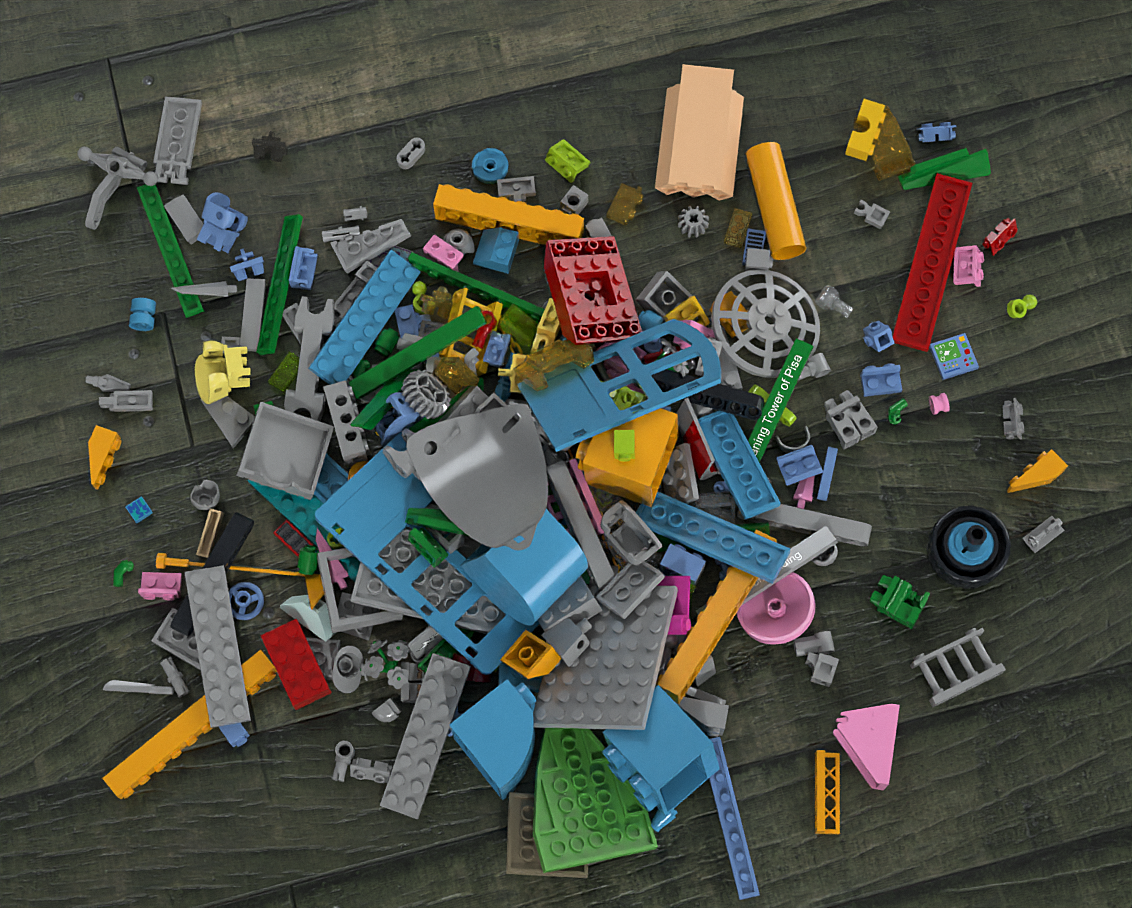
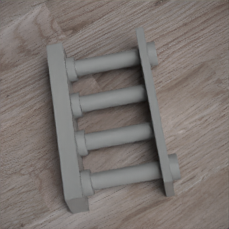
(974, 678)

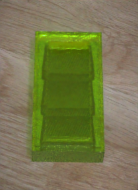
(285, 372)

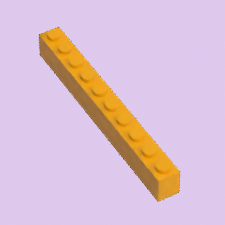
(707, 631)
(180, 733)

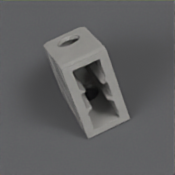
(568, 639)

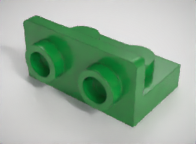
(427, 546)

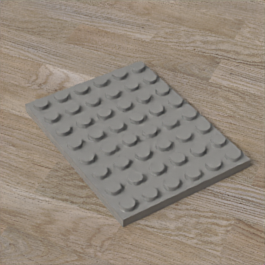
(438, 585)
(615, 674)

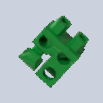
(894, 599)

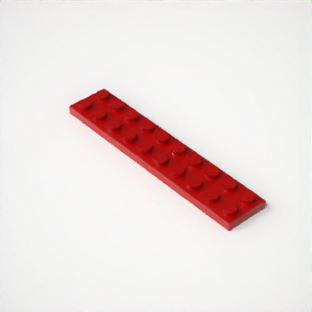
(931, 262)

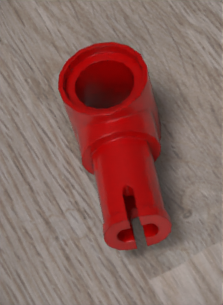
(483, 331)

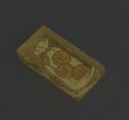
(737, 228)

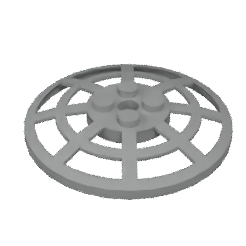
(756, 321)

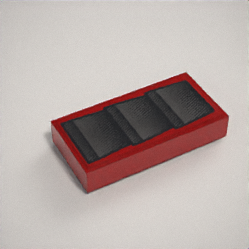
(291, 537)

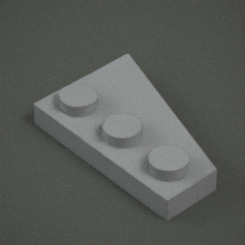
(231, 419)

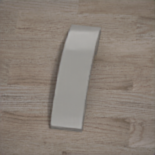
(352, 291)

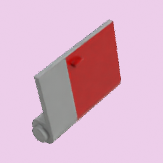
(693, 435)

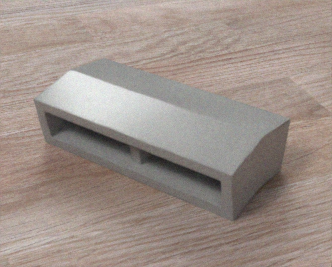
(185, 218)

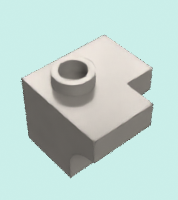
(822, 667)

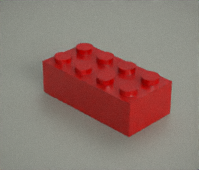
(296, 664)

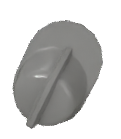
(346, 669)

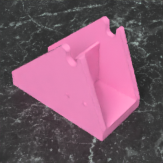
(869, 741)

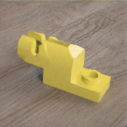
(547, 328)

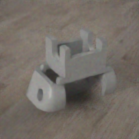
(632, 537)

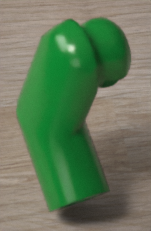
(361, 367)
(894, 411)
(119, 571)

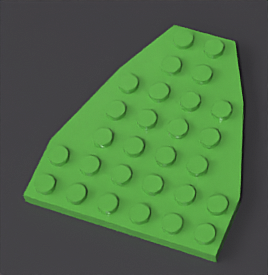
(581, 806)

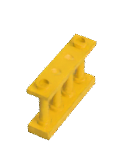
(459, 300)

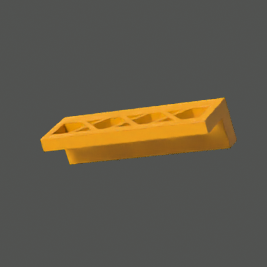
(820, 790)

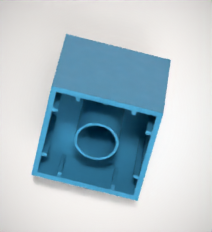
(499, 735)

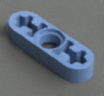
(827, 473)

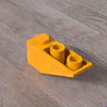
(101, 450)
(1041, 473)

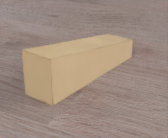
(210, 533)

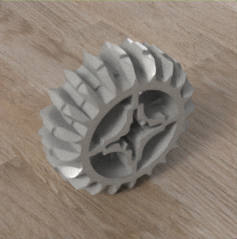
(425, 394)

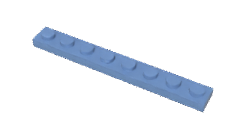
(732, 827)

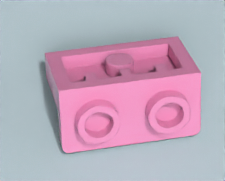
(442, 253)
(968, 265)
(160, 585)

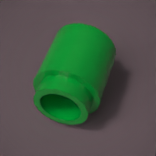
(386, 342)
(307, 560)

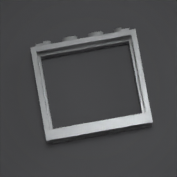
(349, 623)

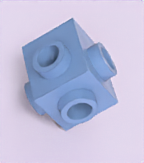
(878, 336)

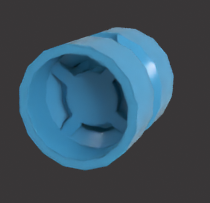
(142, 314)

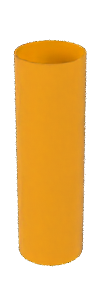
(775, 201)

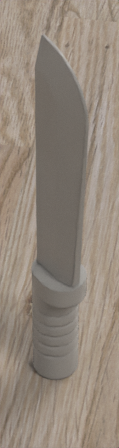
(125, 686)

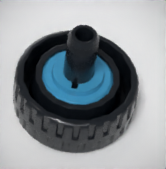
(968, 547)

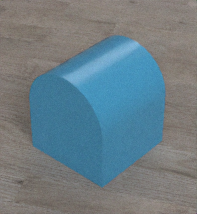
(529, 579)

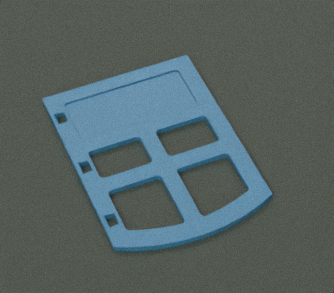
(582, 404)

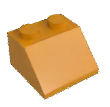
(531, 656)

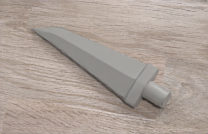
(213, 289)

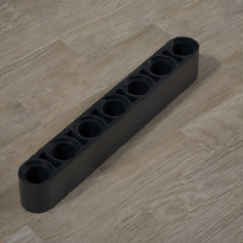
(716, 397)
(222, 554)

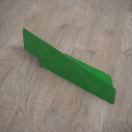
(377, 407)
(431, 519)

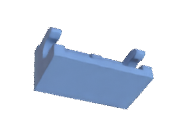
(303, 268)

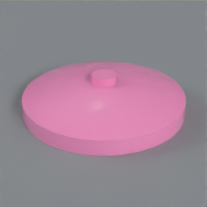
(779, 611)

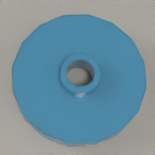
(486, 158)

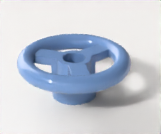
(244, 594)

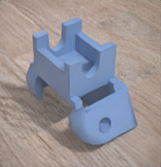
(217, 219)
(405, 419)

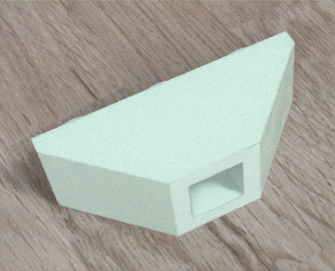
(315, 620)

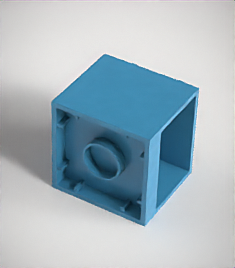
(665, 758)

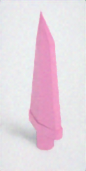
(804, 492)
(336, 569)

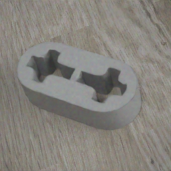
(409, 151)

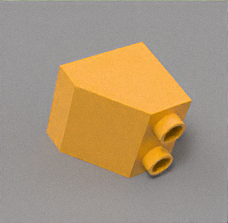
(640, 477)

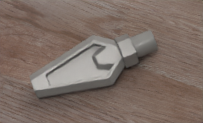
(108, 383)

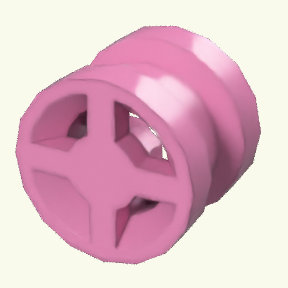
(939, 403)

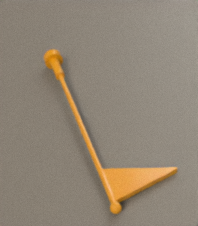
(313, 582)

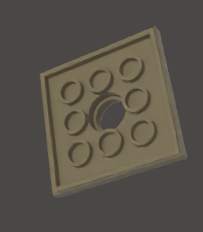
(522, 853)

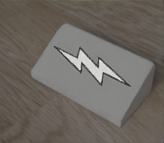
(424, 642)

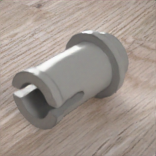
(356, 213)

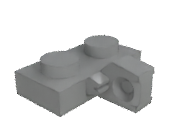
(516, 188)

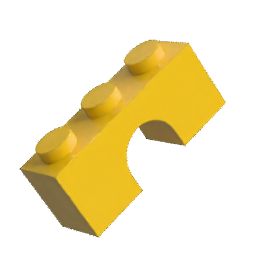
(870, 116)

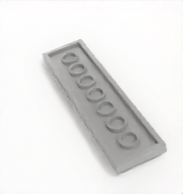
(217, 646)
(425, 736)

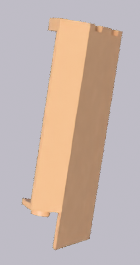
(700, 134)

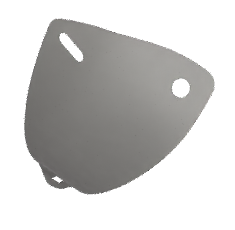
(489, 479)

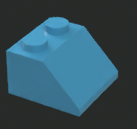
(497, 249)

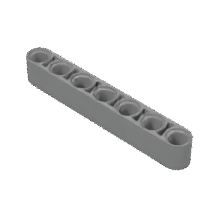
(811, 522)
(579, 524)

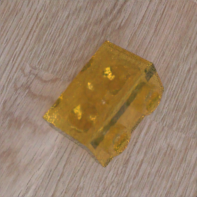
(624, 204)
(455, 374)

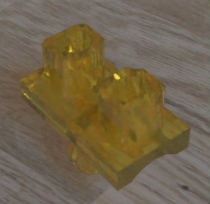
(440, 301)

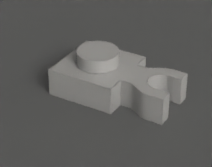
(874, 215)

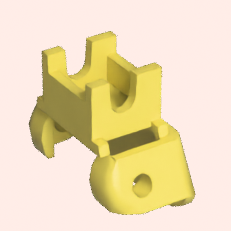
(217, 374)

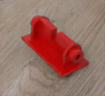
(1005, 230)

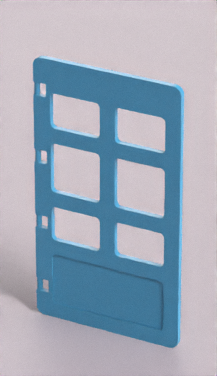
(372, 514)

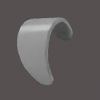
(786, 449)

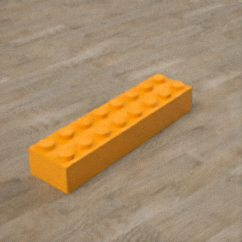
(489, 212)

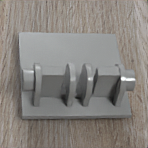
(348, 609)

